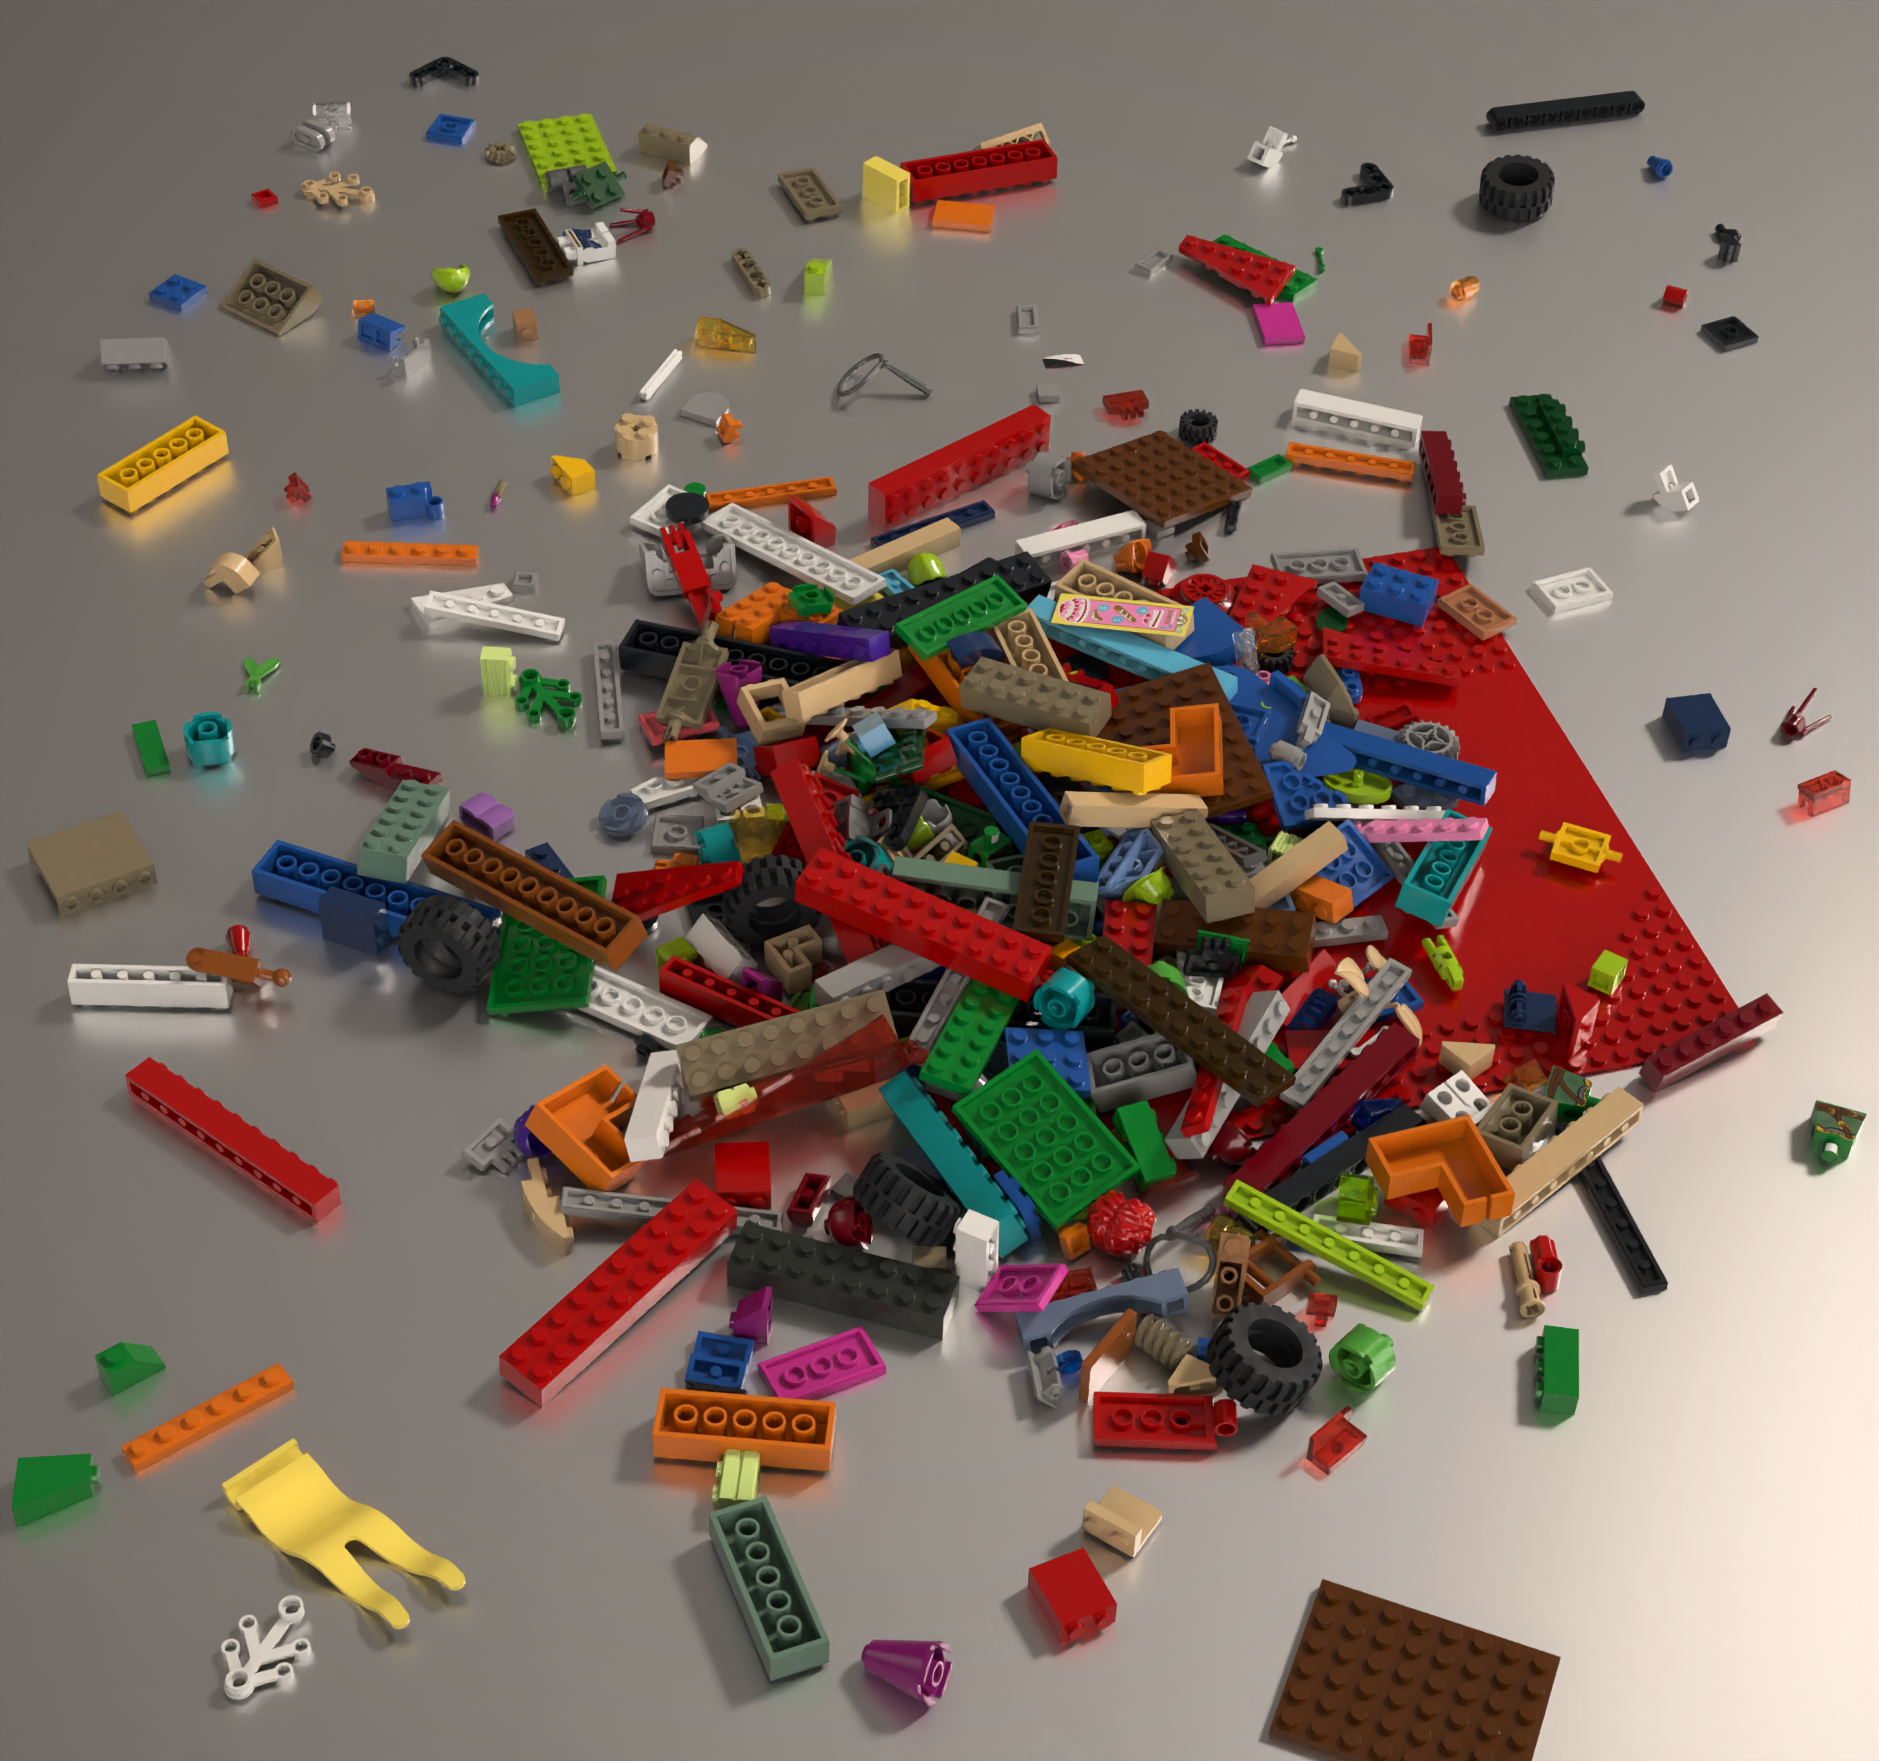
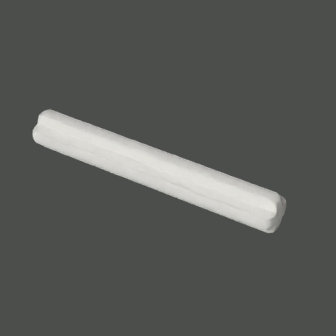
(660, 375)

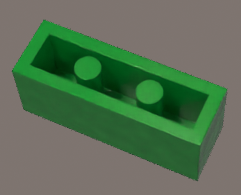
(1141, 1138)
(1557, 1369)

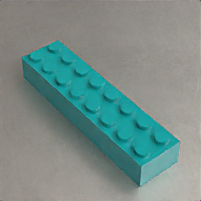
(953, 1158)

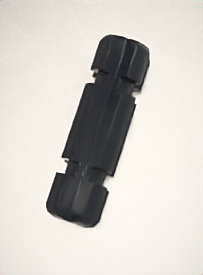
(1232, 516)

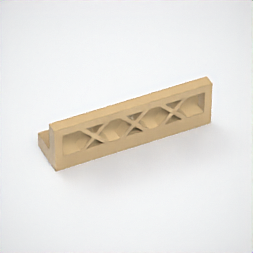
(1014, 137)

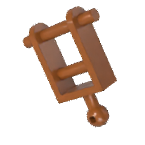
(237, 967)
(1278, 1289)

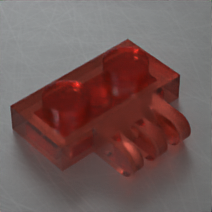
(1126, 404)

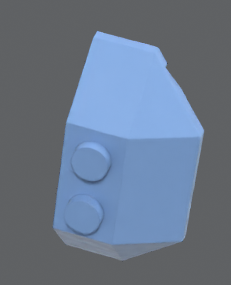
(1128, 863)

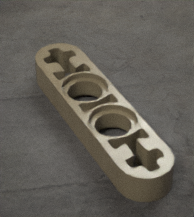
(751, 273)

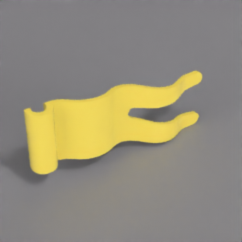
(314, 1520)

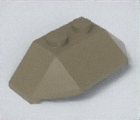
(1326, 683)
(942, 844)

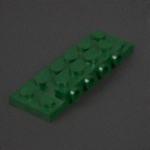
(1550, 434)

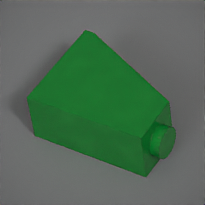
(51, 1484)

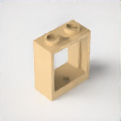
(773, 730)

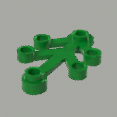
(532, 680)

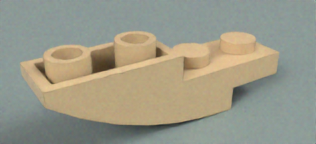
(545, 1209)

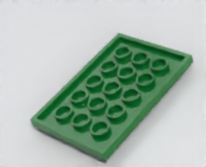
(538, 970)
(1046, 1138)

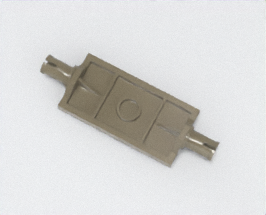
(691, 684)

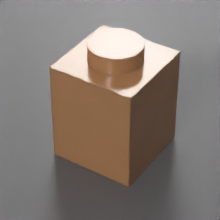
(525, 324)

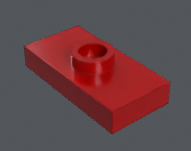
(1394, 716)

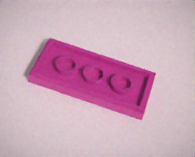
(823, 1366)

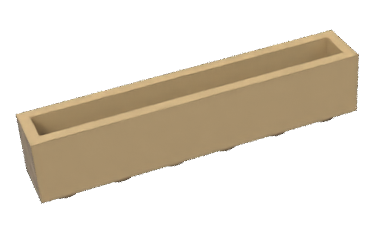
(839, 685)

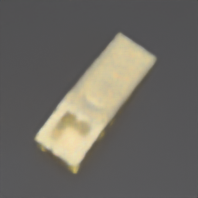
(722, 335)

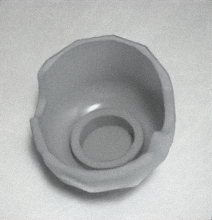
(936, 816)

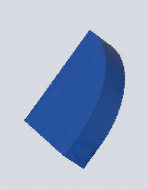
(1212, 635)

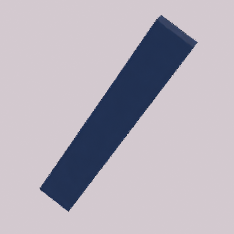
(963, 517)

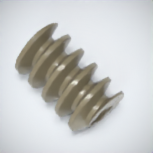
(1160, 1342)

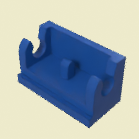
(380, 331)

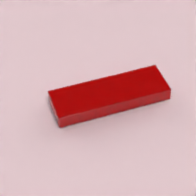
(1222, 461)

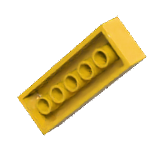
(162, 464)
(1096, 761)

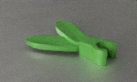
(256, 673)

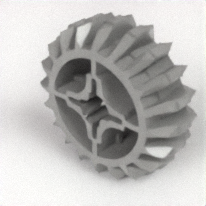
(1431, 738)

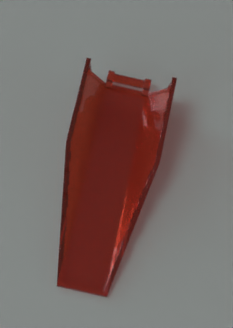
(851, 1064)

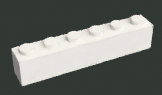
(1357, 417)
(1092, 536)
(147, 986)
(655, 1107)

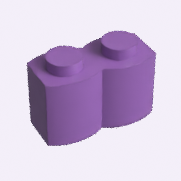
(487, 816)

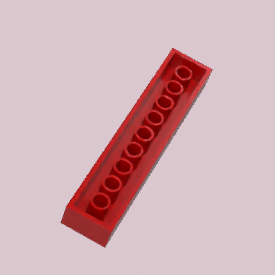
(958, 467)
(816, 829)
(923, 924)
(617, 1293)

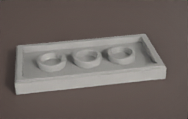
(1323, 565)

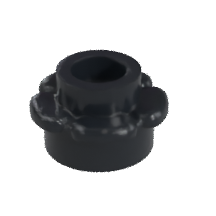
(645, 1045)

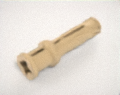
(1527, 1288)

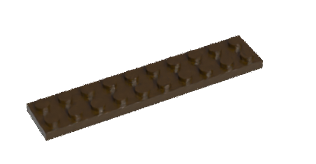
(1181, 1021)

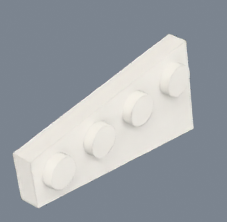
(494, 594)
(663, 791)
(1202, 990)

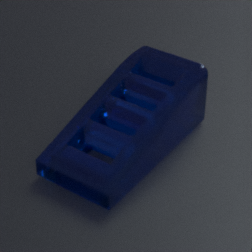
(1319, 1000)
(1370, 1111)

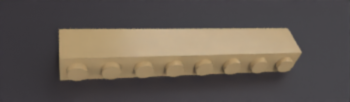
(1568, 1154)

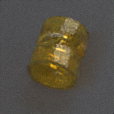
(1225, 1224)

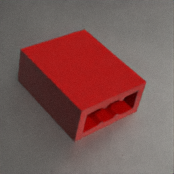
(743, 1174)
(1422, 1207)
(1072, 1595)

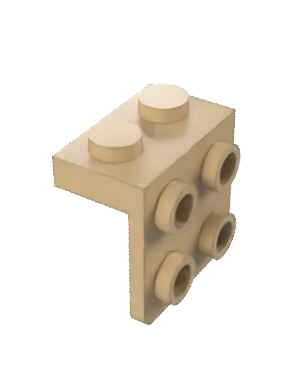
(1121, 1520)

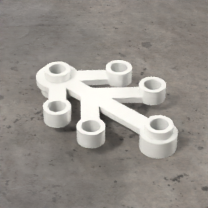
(265, 1652)

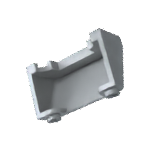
(718, 562)

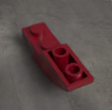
(389, 769)

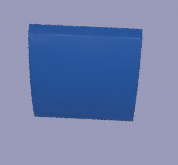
(720, 1360)

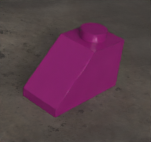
(762, 983)
(754, 1317)

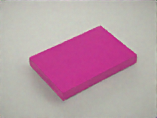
(1278, 323)
(1021, 1288)

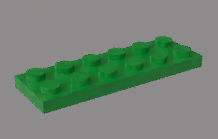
(1298, 284)
(965, 612)
(969, 1038)

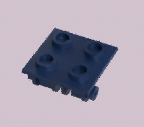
(1529, 1009)

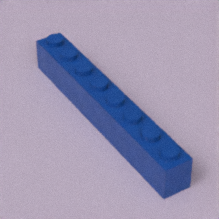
(1416, 766)

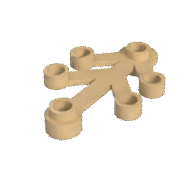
(338, 190)

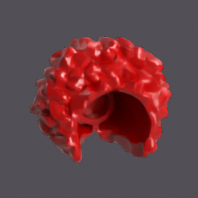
(1120, 1225)

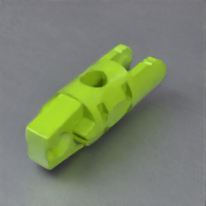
(1444, 962)

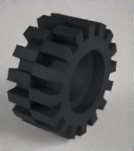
(1198, 426)
(1276, 661)

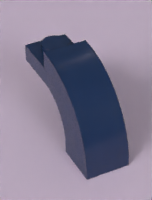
(969, 647)

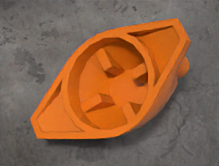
(1132, 556)

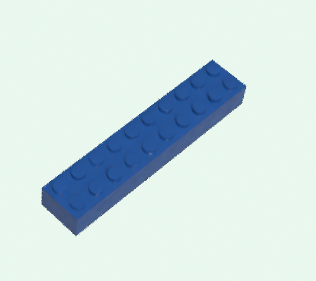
(1011, 788)
(304, 876)

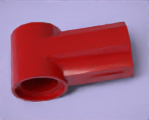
(1545, 1263)

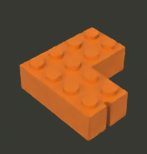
(761, 610)
(1195, 751)
(583, 1129)
(1443, 1157)

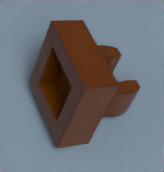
(669, 174)
(1198, 548)

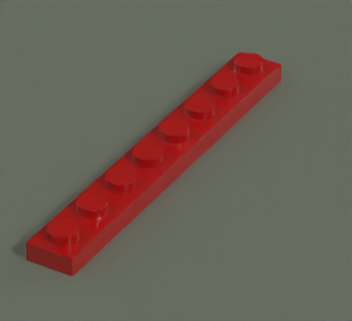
(1206, 1085)

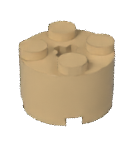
(636, 437)

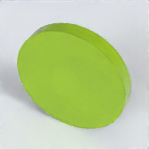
(1360, 786)

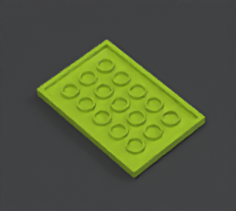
(563, 144)

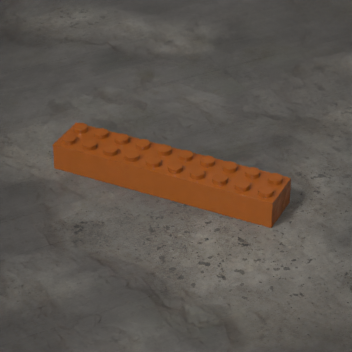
(535, 895)

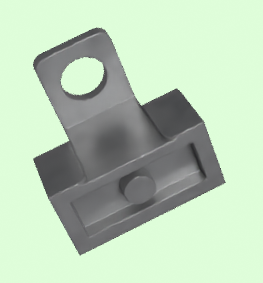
(562, 179)
(855, 821)

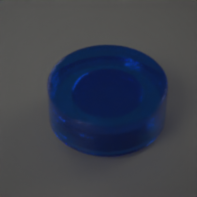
(1069, 1362)

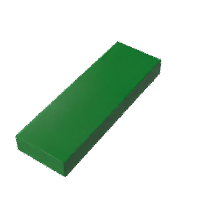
(151, 747)

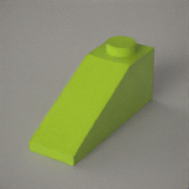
(817, 276)

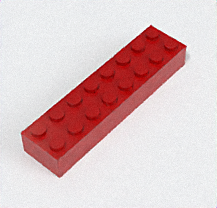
(980, 170)

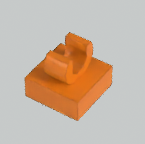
(727, 428)
(1074, 1240)

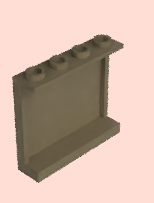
(92, 862)

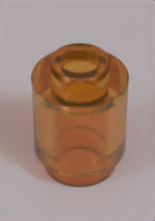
(1465, 287)

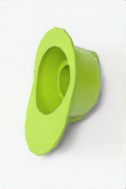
(1151, 888)

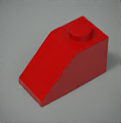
(1158, 568)

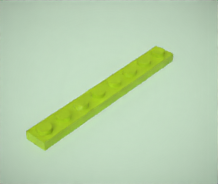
(1329, 1245)

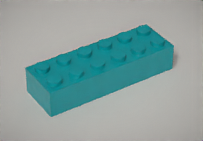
(1440, 876)

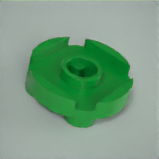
(810, 600)

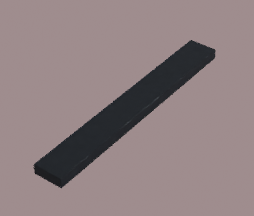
(1621, 1226)

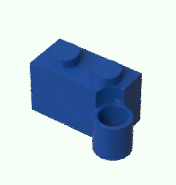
(414, 502)

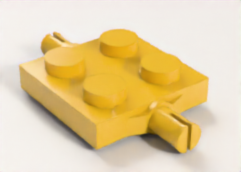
(1580, 847)

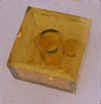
(757, 830)

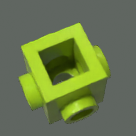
(1100, 845)

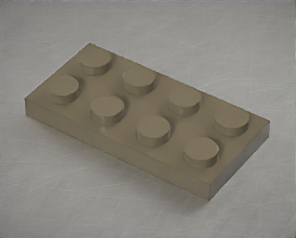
(809, 193)
(1459, 533)

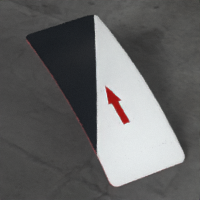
(1062, 359)

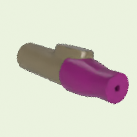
(498, 494)

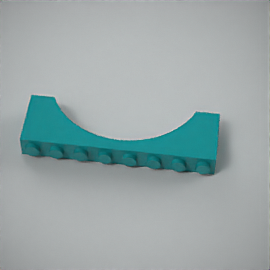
(516, 380)

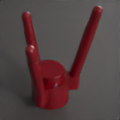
(644, 220)
(1795, 723)

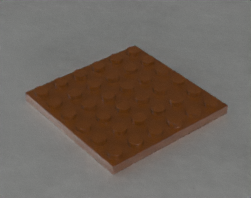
(1161, 479)

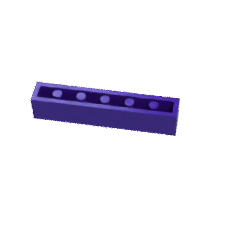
(831, 640)

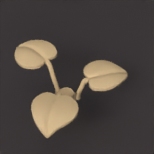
(1353, 975)

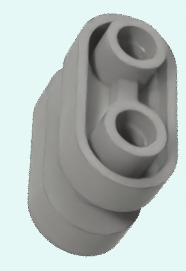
(313, 135)

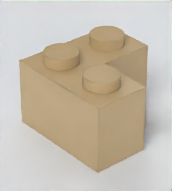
(792, 957)

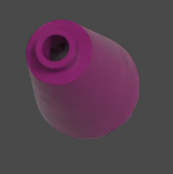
(734, 677)
(910, 1666)

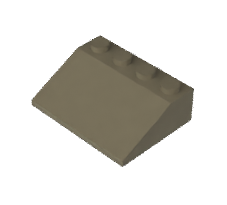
(271, 298)

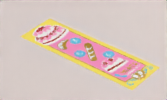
(1122, 614)

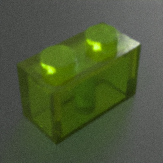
(1356, 1199)

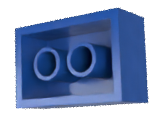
(1398, 594)

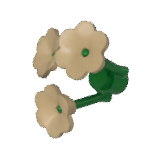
(847, 744)

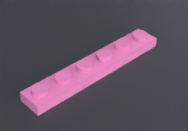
(1423, 829)

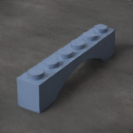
(1158, 1294)

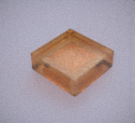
(363, 307)

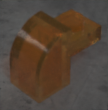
(1273, 635)

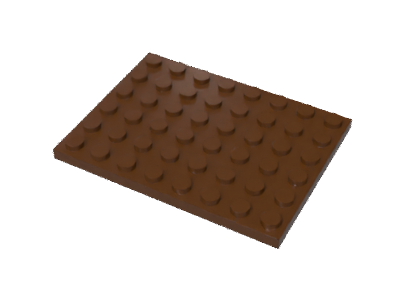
(1144, 720)
(1410, 1685)

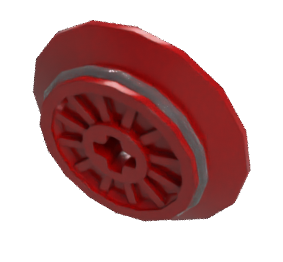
(1208, 586)

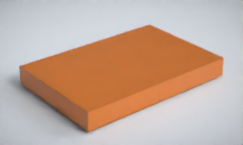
(963, 216)
(698, 757)

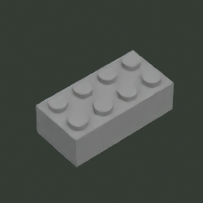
(1138, 1072)

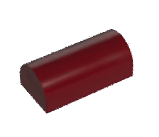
(808, 1199)

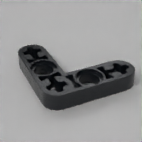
(441, 67)
(1377, 187)
(908, 805)

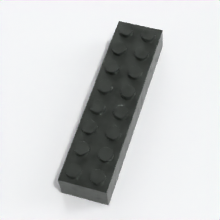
(843, 1280)

